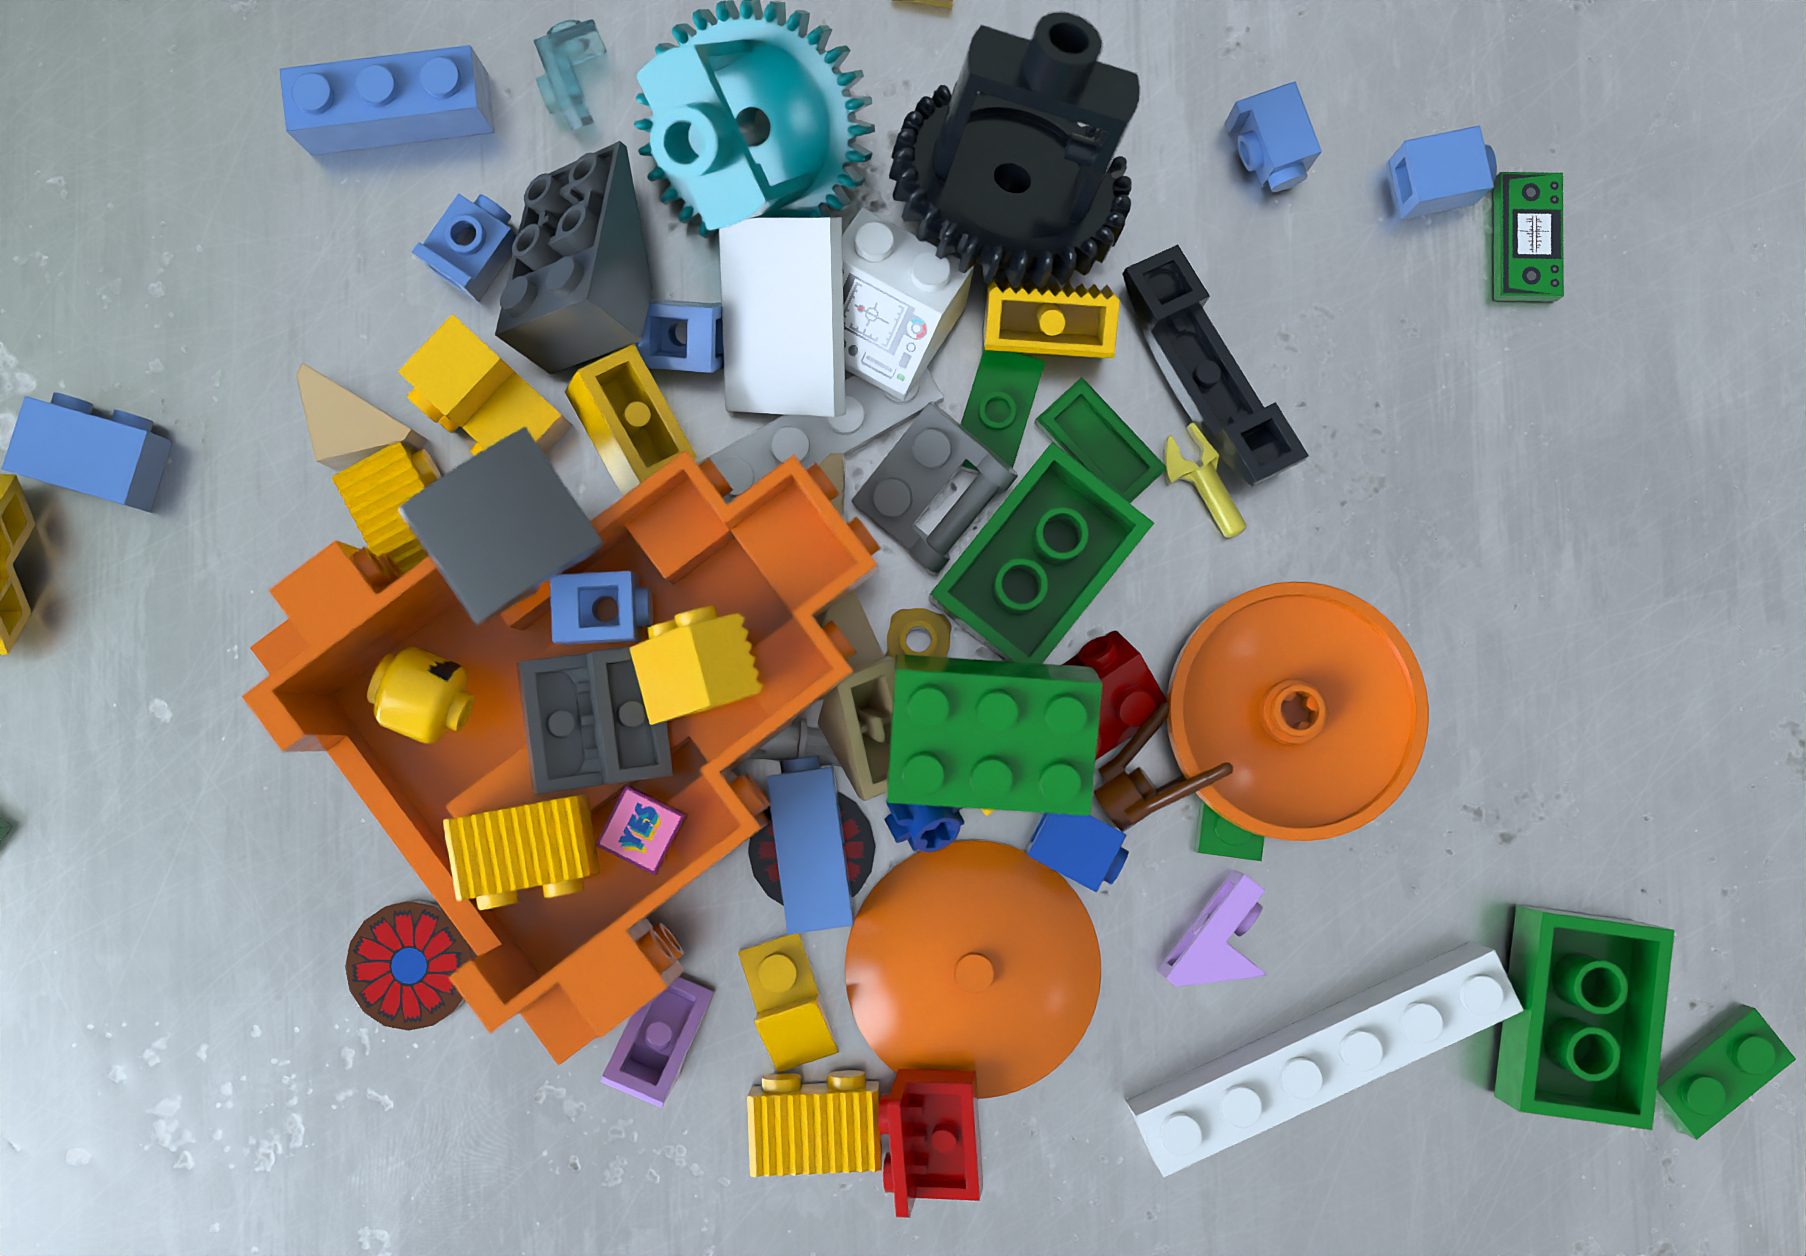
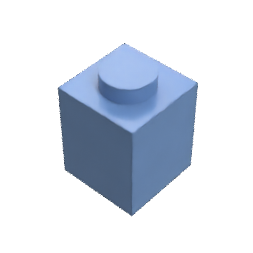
(1442, 172)

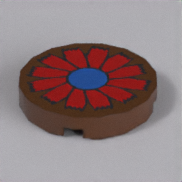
(403, 965)

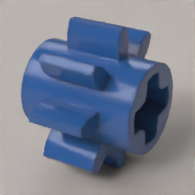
(924, 825)

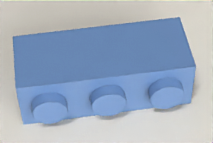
(387, 100)

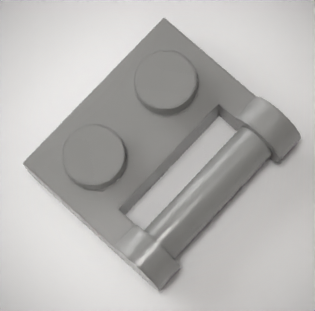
(916, 475)

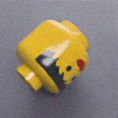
(420, 694)

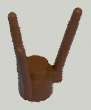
(1132, 795)

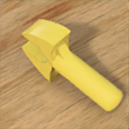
(1205, 479)

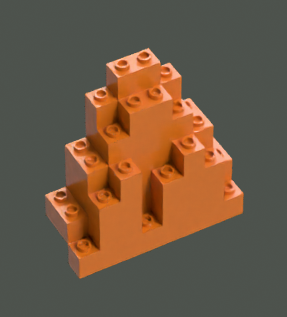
(589, 955)

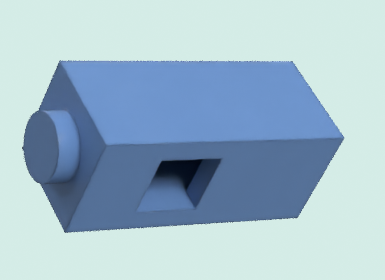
(810, 846)

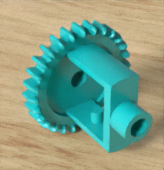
(707, 108)

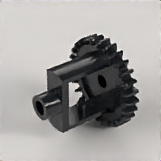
(1006, 163)

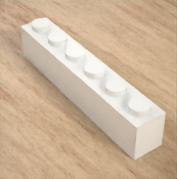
(1323, 1056)

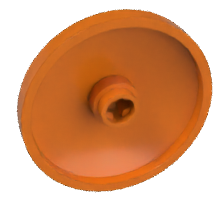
(1306, 704)
(973, 965)

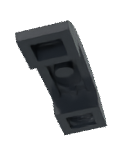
(1203, 372)

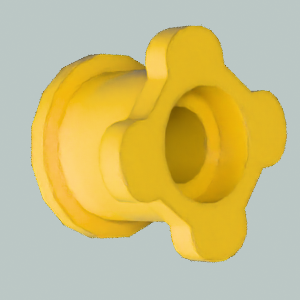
(907, 620)

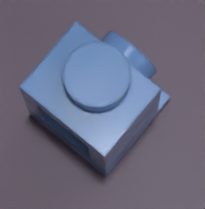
(1275, 136)
(475, 265)
(704, 336)
(575, 605)

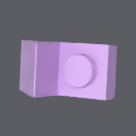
(1203, 952)
(657, 1042)

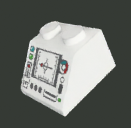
(896, 302)

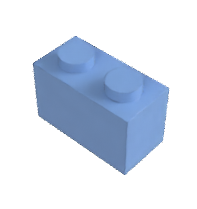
(86, 452)

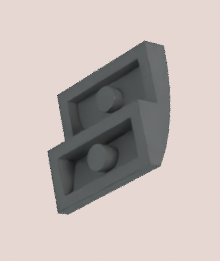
(500, 526)
(589, 722)

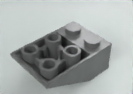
(577, 265)

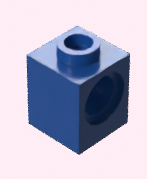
(1079, 848)

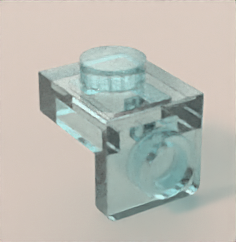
(559, 51)

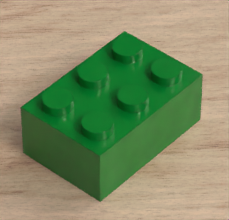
(1040, 559)
(993, 735)
(1588, 1017)

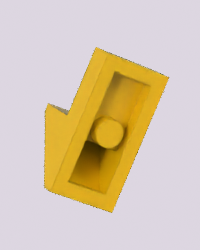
(787, 1002)

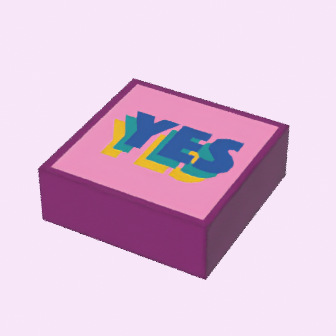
(641, 830)

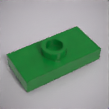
(1001, 402)

